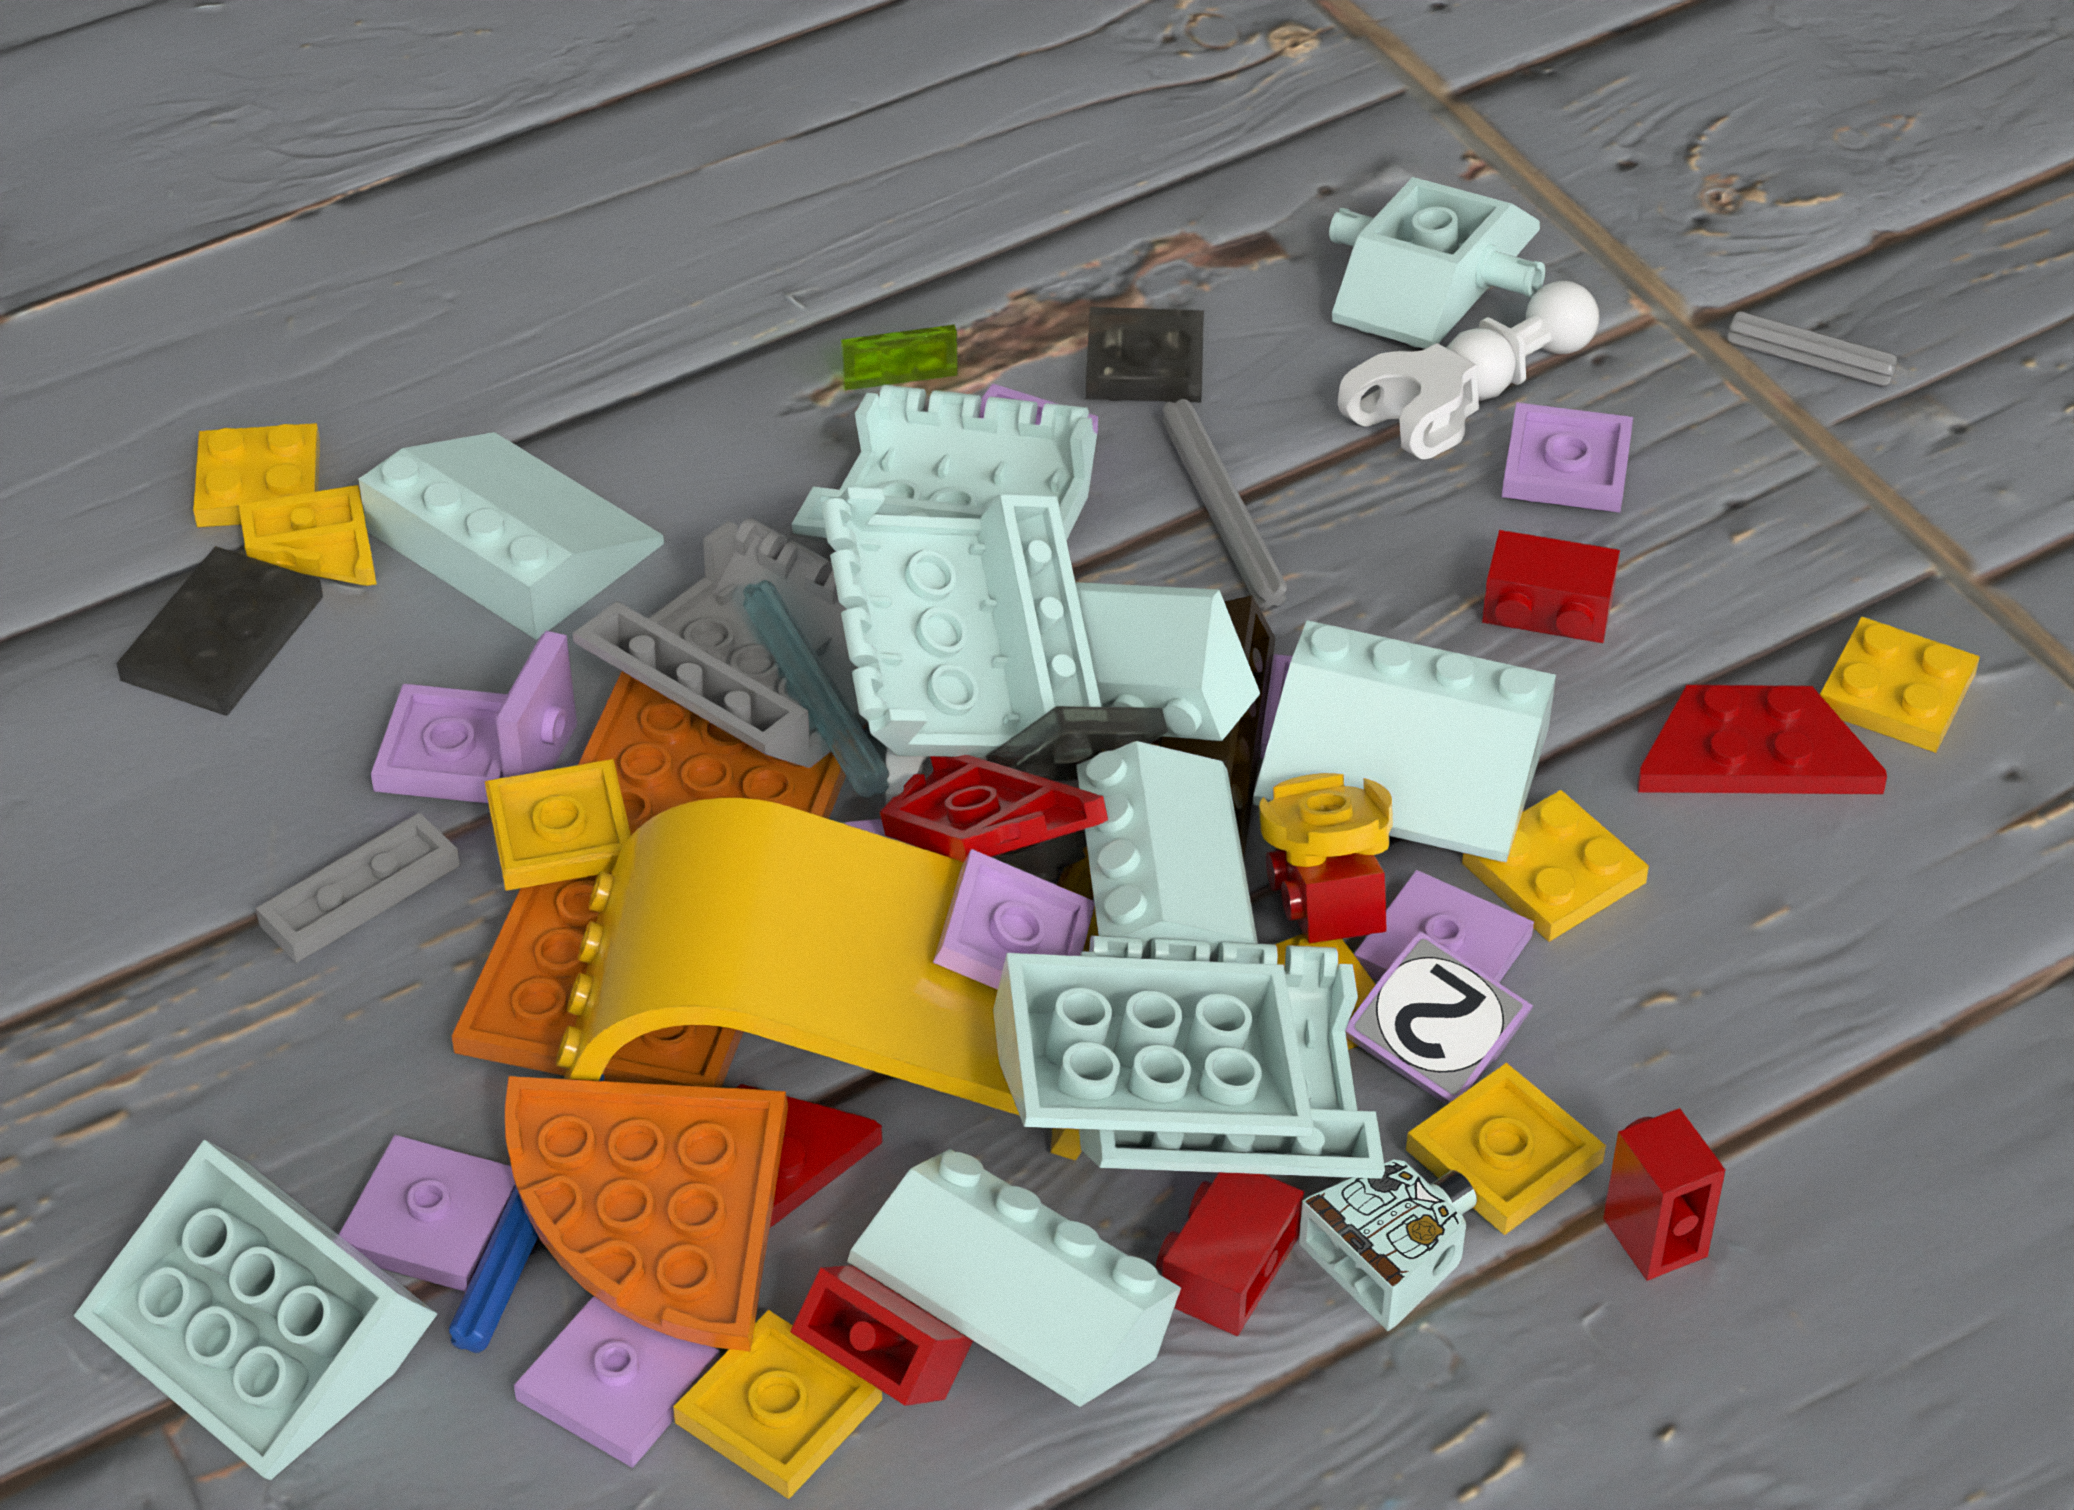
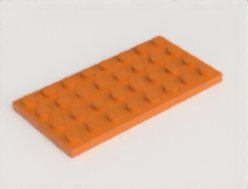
(661, 762)

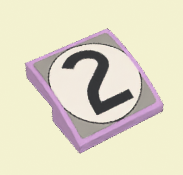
(1437, 1019)

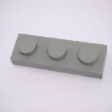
(357, 887)

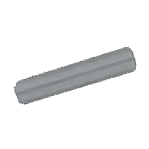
(1812, 349)

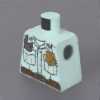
(1388, 1236)

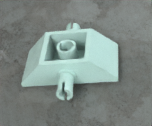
(1430, 260)

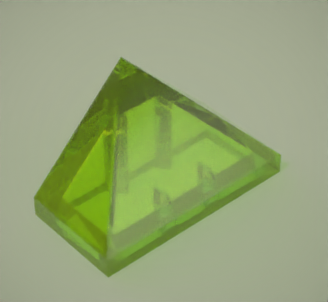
(899, 357)

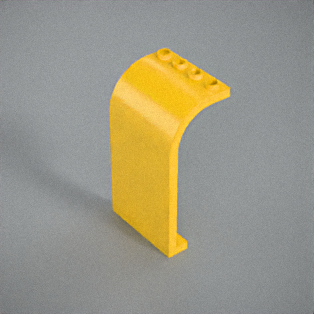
(788, 935)

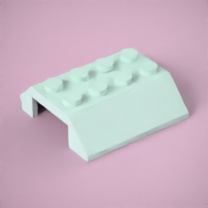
(960, 463)
(958, 621)
(1321, 1002)

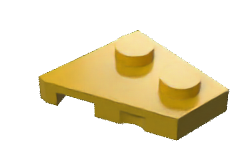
(311, 534)

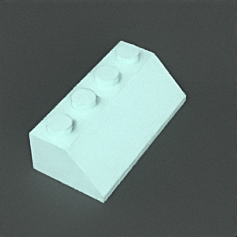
(1168, 653)
(1169, 849)
(1017, 1277)

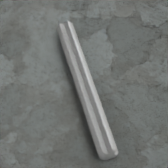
(1224, 504)

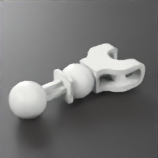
(1442, 386)

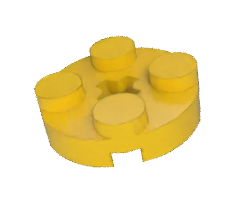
(1324, 819)

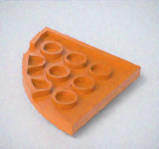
(653, 1195)

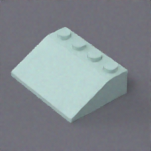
(502, 527)
(1429, 724)
(1150, 1045)
(252, 1311)

